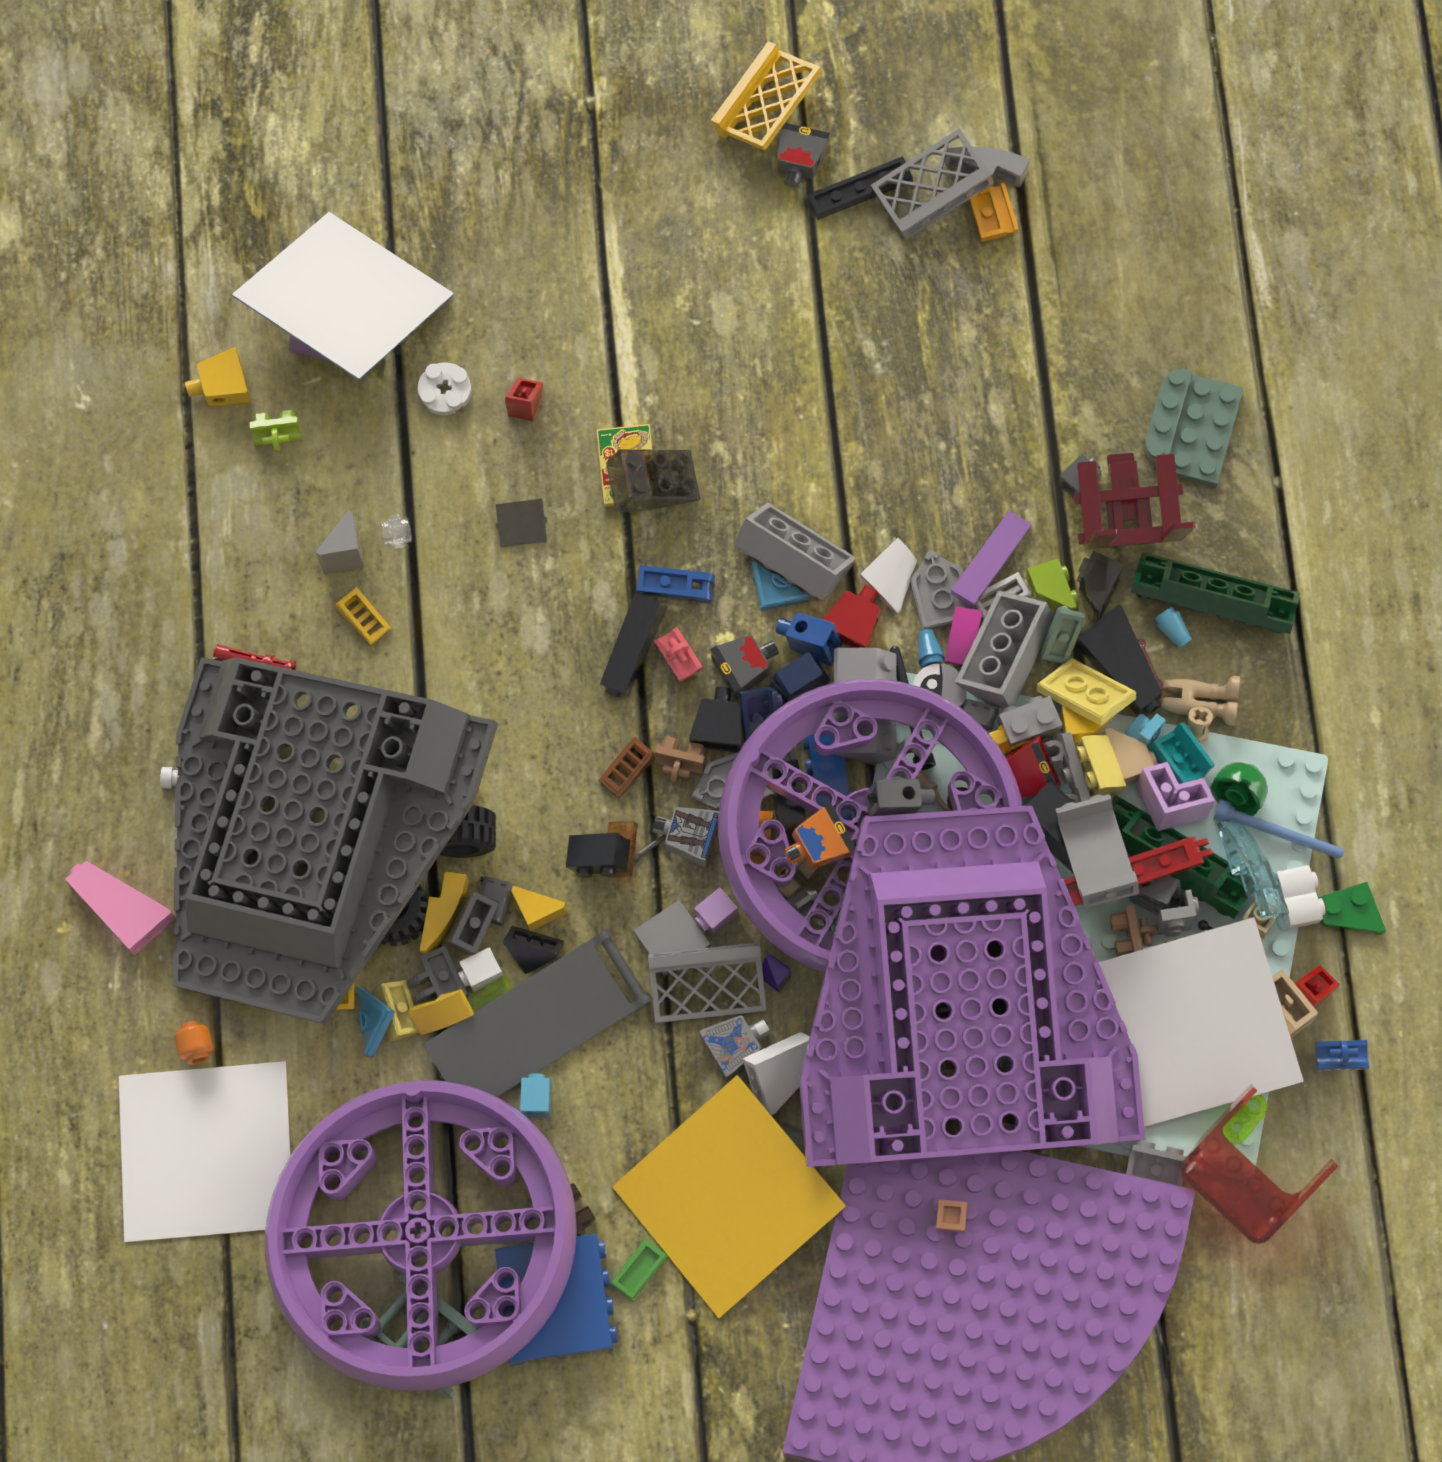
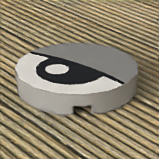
(941, 680)

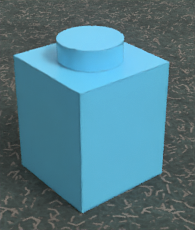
(536, 1096)

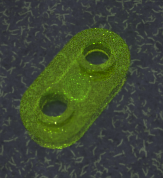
(1246, 1119)

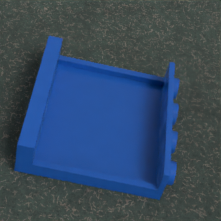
(583, 1311)

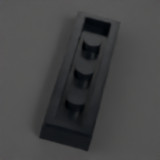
(853, 189)

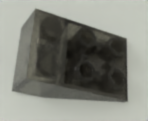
(651, 479)

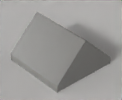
(342, 547)

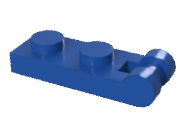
(675, 583)

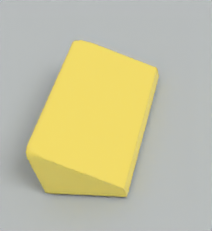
(398, 998)

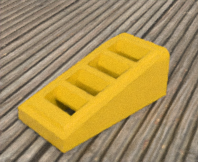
(354, 595)

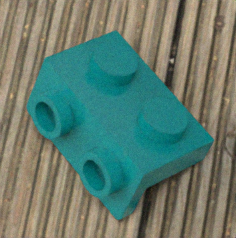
(1183, 754)

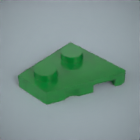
(1353, 910)

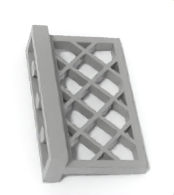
(947, 199)
(710, 958)

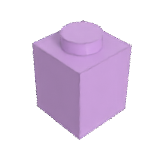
(715, 912)

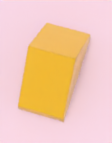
(537, 908)

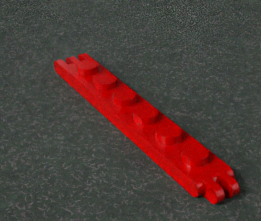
(1158, 863)

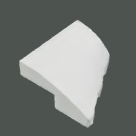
(891, 574)

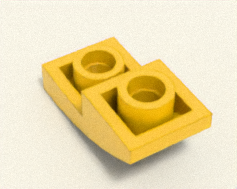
(442, 1012)

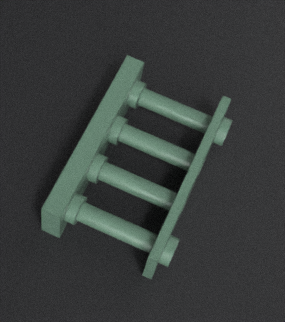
(454, 1323)

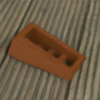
(634, 774)

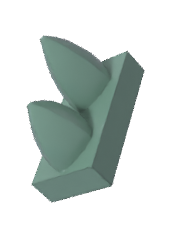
(1062, 635)

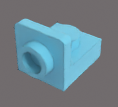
(1145, 729)

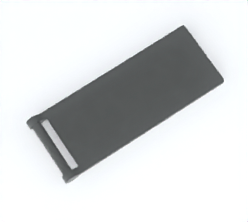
(537, 1020)

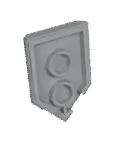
(932, 591)
(713, 780)

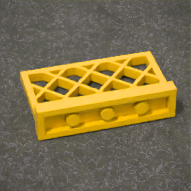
(750, 90)

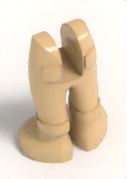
(1195, 689)

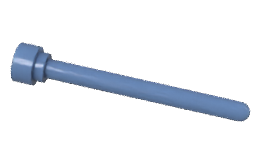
(1226, 812)

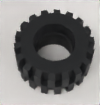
(474, 835)
(411, 922)

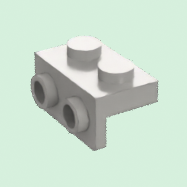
(1030, 720)
(1175, 920)
(1156, 1164)

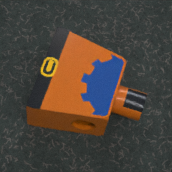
(820, 840)

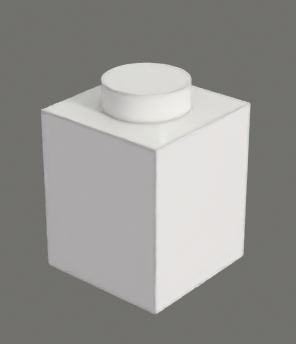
(480, 970)

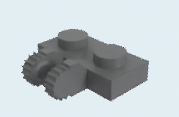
(442, 974)

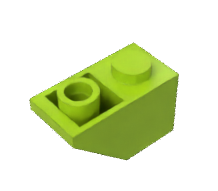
(1050, 585)

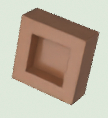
(951, 1216)

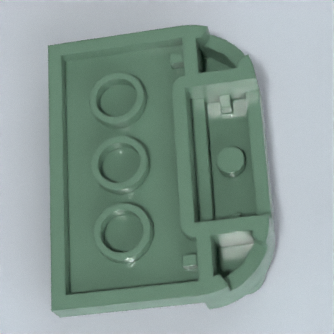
(1194, 424)

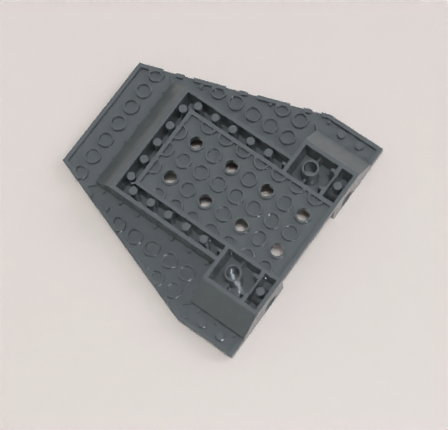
(388, 814)

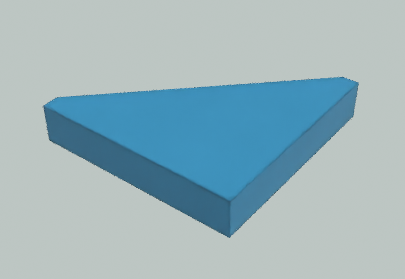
(774, 590)
(373, 1018)

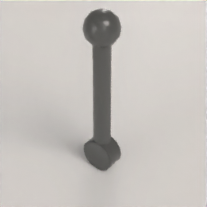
(637, 856)

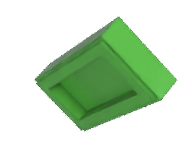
(639, 1270)

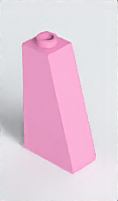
(124, 910)

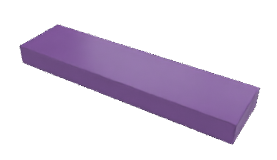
(991, 559)

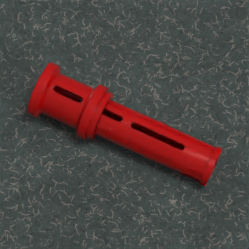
(223, 653)

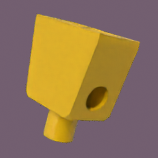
(221, 380)

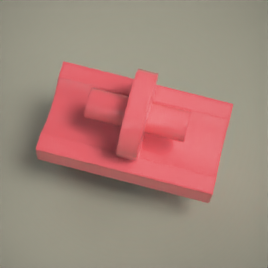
(678, 655)

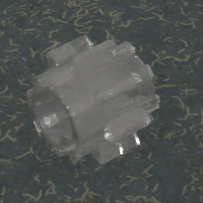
(396, 531)

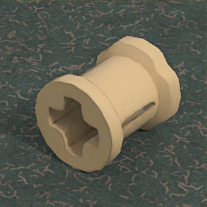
(1199, 720)

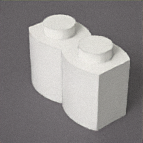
(1300, 896)

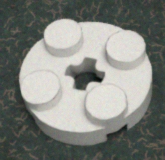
(453, 399)

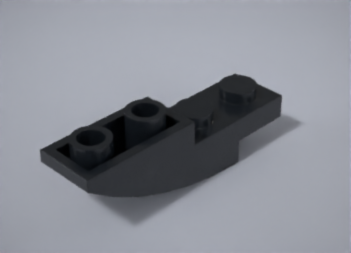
(786, 811)

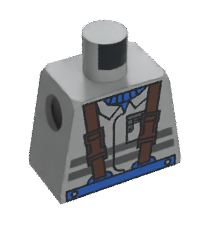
(689, 833)

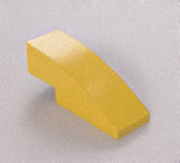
(443, 910)

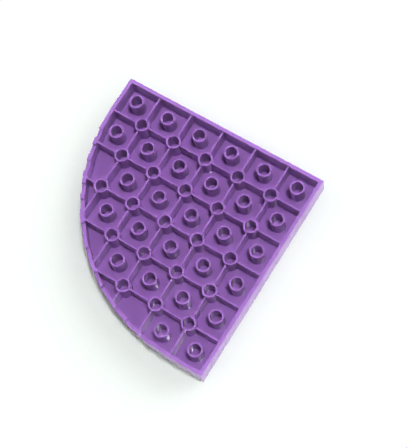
(987, 1333)

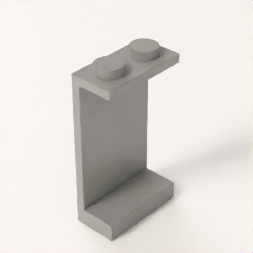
(1096, 851)

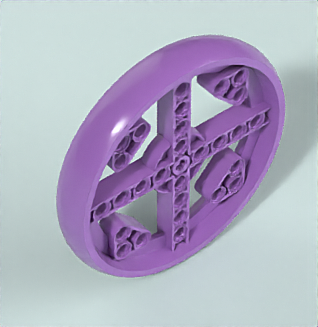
(788, 726)
(497, 1336)

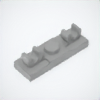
(1072, 770)

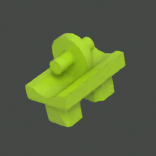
(275, 431)

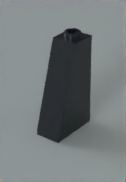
(632, 644)
(1118, 655)

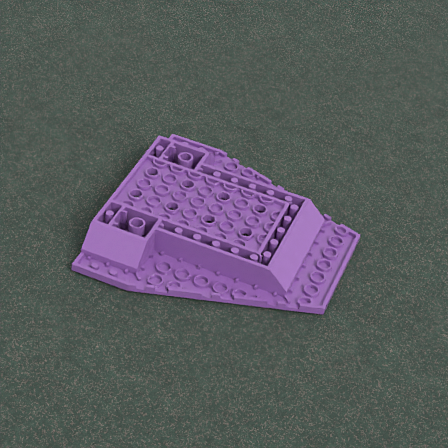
(875, 1038)

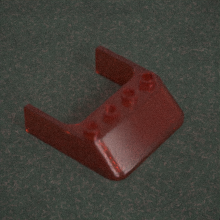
(1239, 1186)

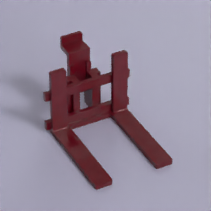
(1129, 503)

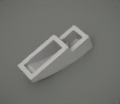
(999, 163)

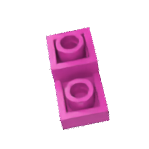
(962, 634)

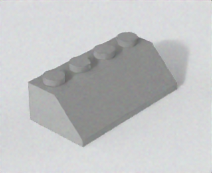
(794, 551)
(1005, 649)
(868, 664)

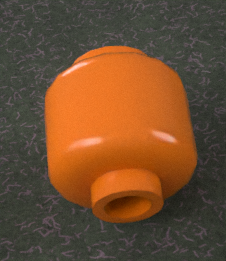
(194, 1042)

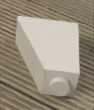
(777, 1071)

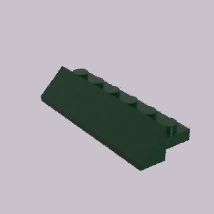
(1215, 593)
(1208, 882)

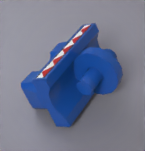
(1341, 1055)

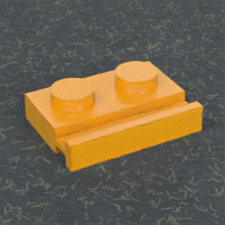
(993, 213)

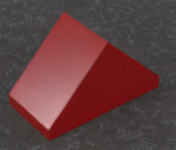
(523, 399)
(1317, 986)

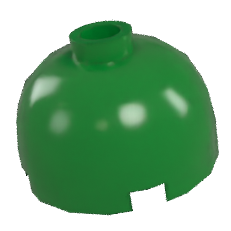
(1242, 786)

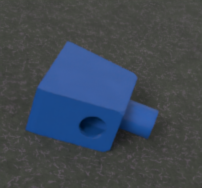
(811, 636)

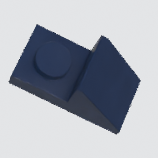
(801, 676)

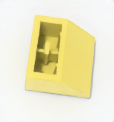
(1100, 766)

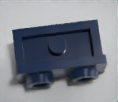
(756, 707)

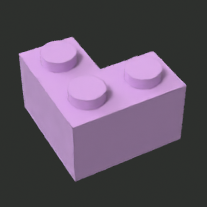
(1171, 802)

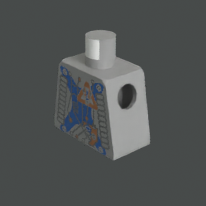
(732, 1042)

